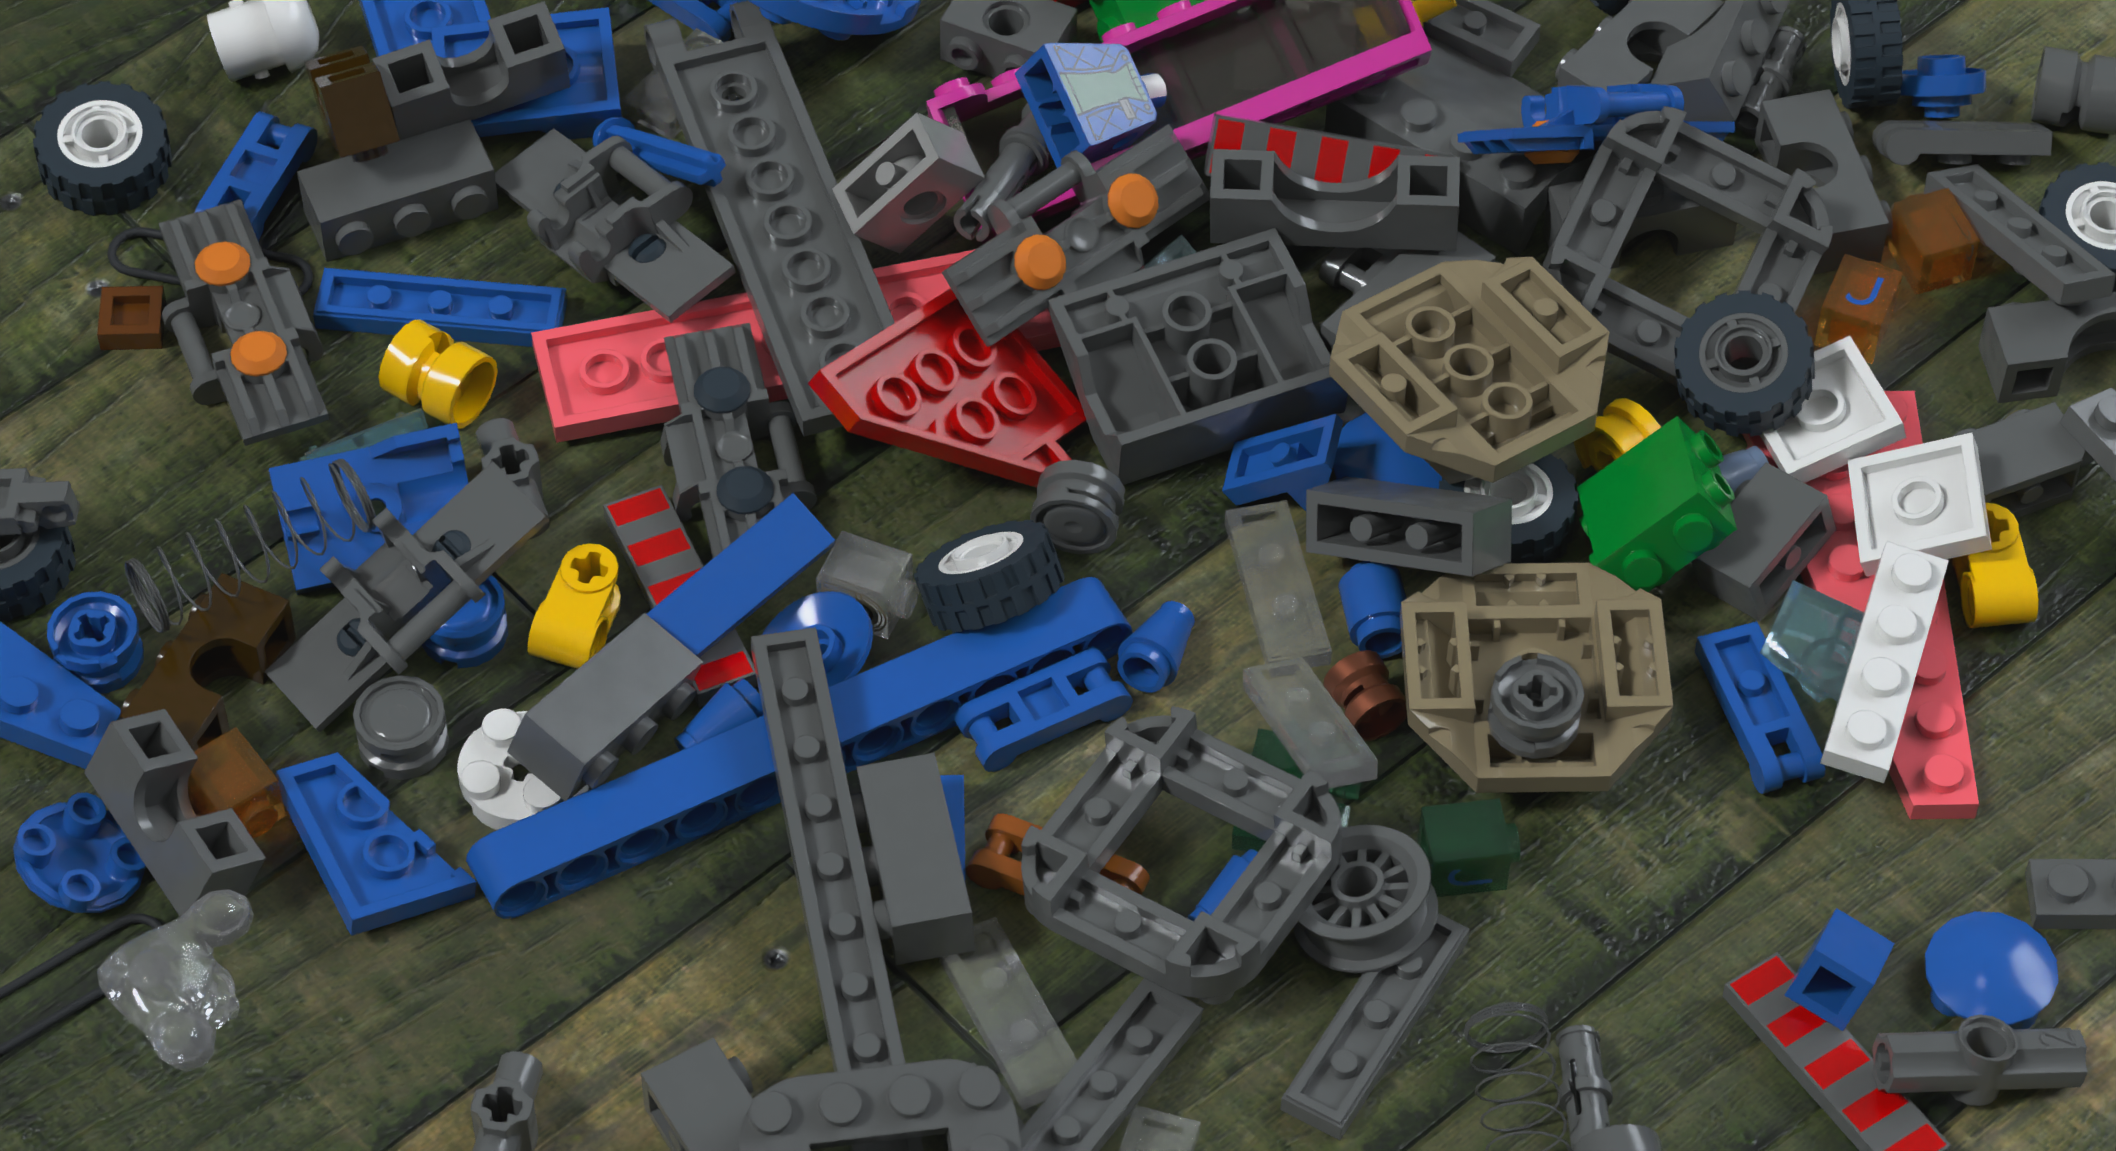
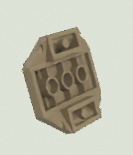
(1474, 365)

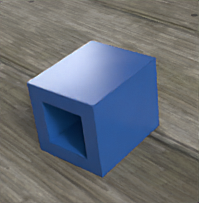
(1839, 969)

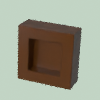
(131, 317)

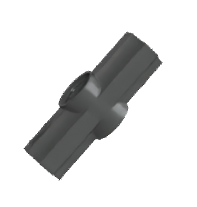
(1979, 1060)

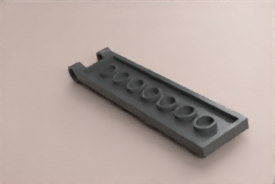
(774, 202)

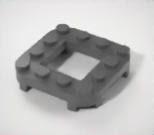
(1709, 172)
(1216, 950)
(884, 1105)

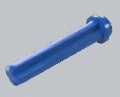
(665, 154)

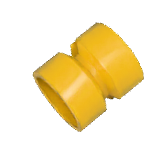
(444, 376)

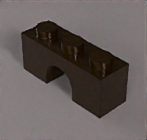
(353, 104)
(230, 639)

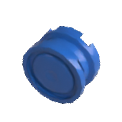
(474, 631)
(97, 640)

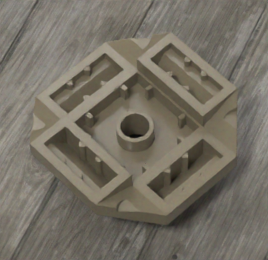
(1588, 618)

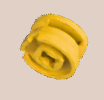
(1615, 433)

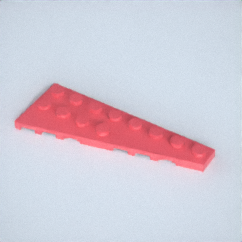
(1933, 747)

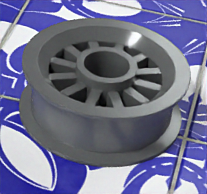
(1373, 905)

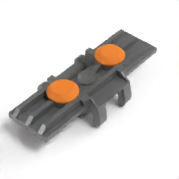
(1102, 240)
(260, 311)

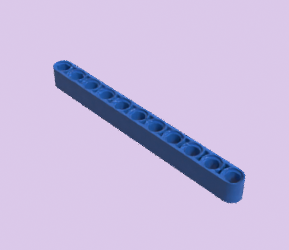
(735, 771)

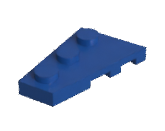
(48, 705)
(363, 851)

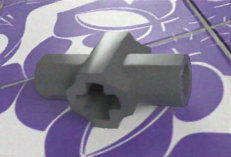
(519, 461)
(508, 1100)

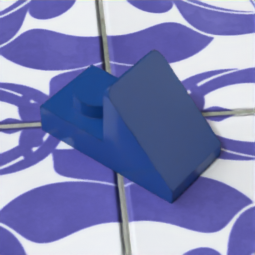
(1283, 461)

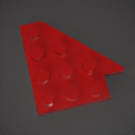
(951, 397)

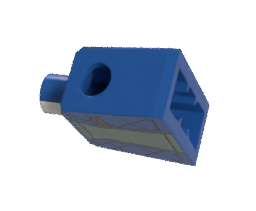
(1089, 98)

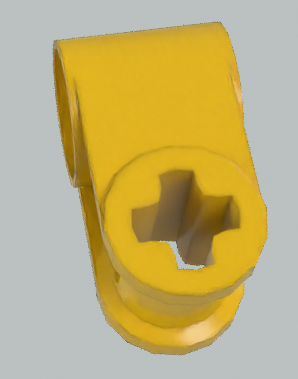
(1998, 582)
(578, 607)

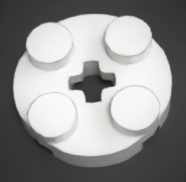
(488, 776)

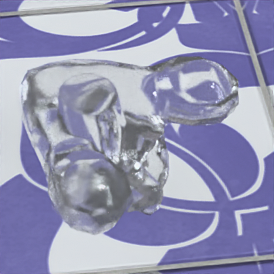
(172, 982)

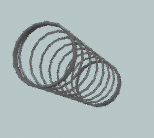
(156, 600)
(1494, 1011)

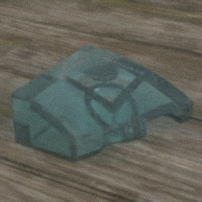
(1813, 640)

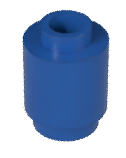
(1372, 606)

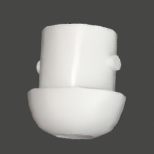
(263, 36)

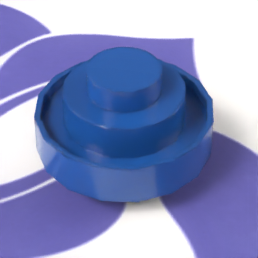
(1942, 84)

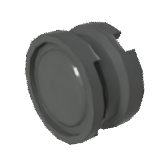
(1079, 506)
(1535, 706)
(401, 727)

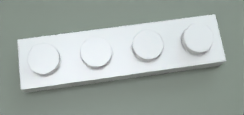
(1884, 662)

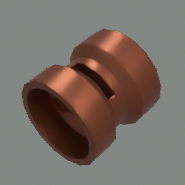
(1363, 690)

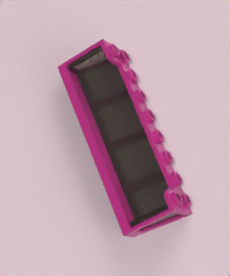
(1222, 59)

